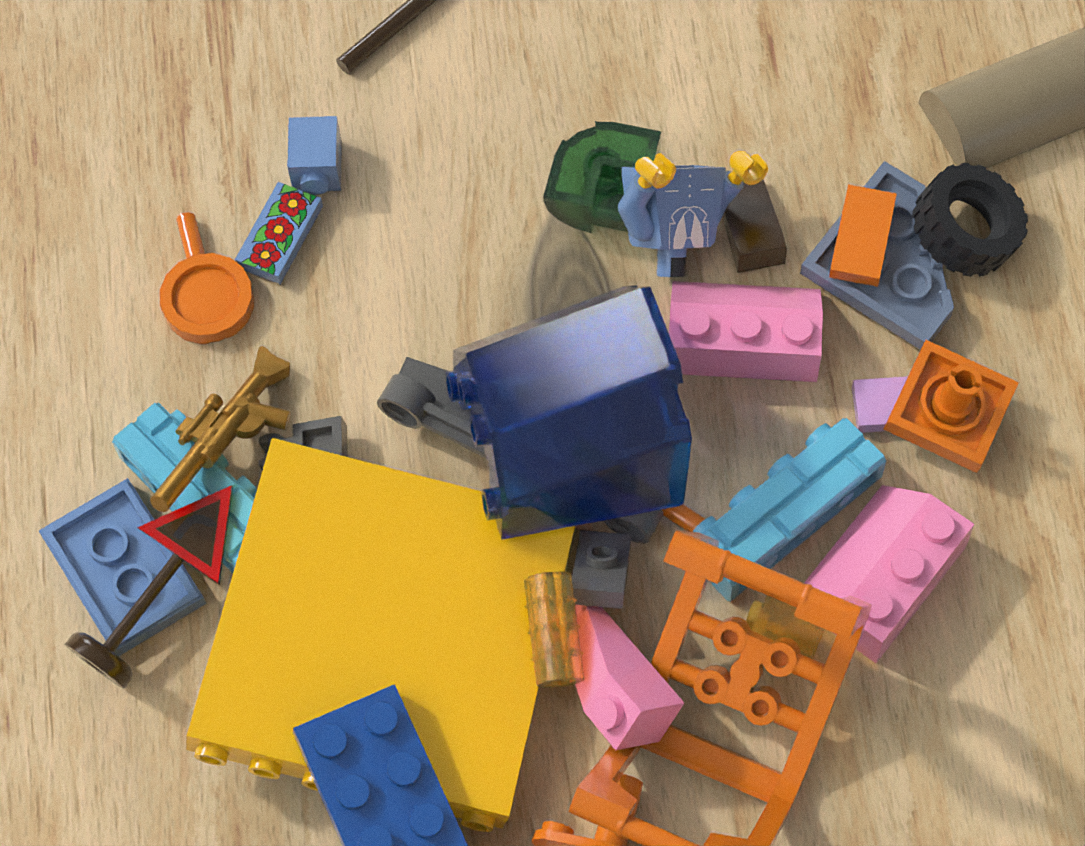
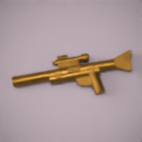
(215, 431)

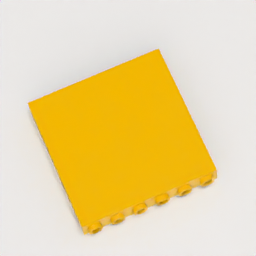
(369, 585)

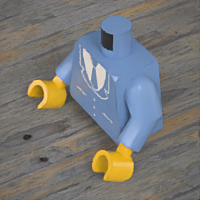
(681, 204)

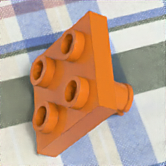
(951, 406)

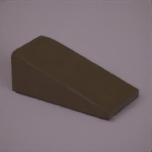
(754, 229)

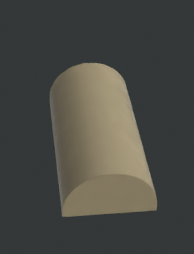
(1012, 103)

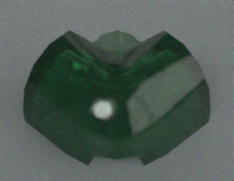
(588, 173)

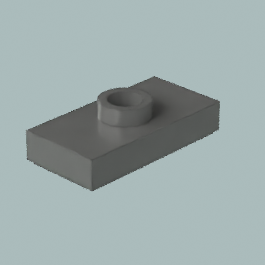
(601, 569)

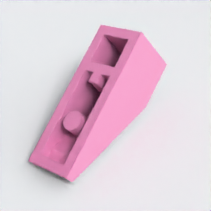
(620, 686)

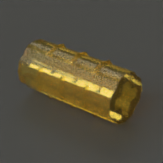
(553, 629)

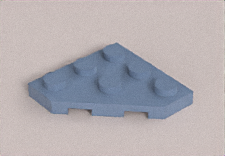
(912, 285)

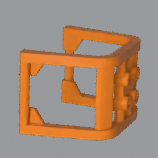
(610, 806)

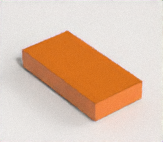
(862, 235)

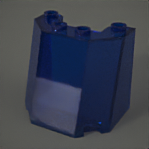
(577, 414)

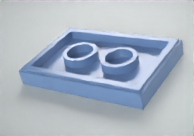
(116, 562)

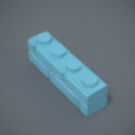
(153, 452)
(796, 498)

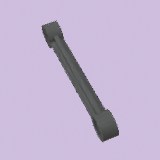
(416, 406)

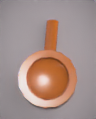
(205, 293)

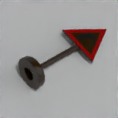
(194, 536)

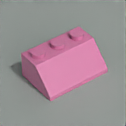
(747, 330)
(893, 560)

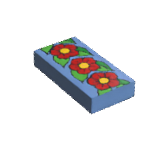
(279, 232)

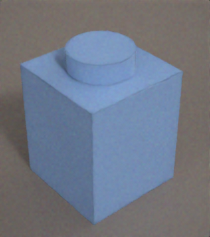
(314, 154)

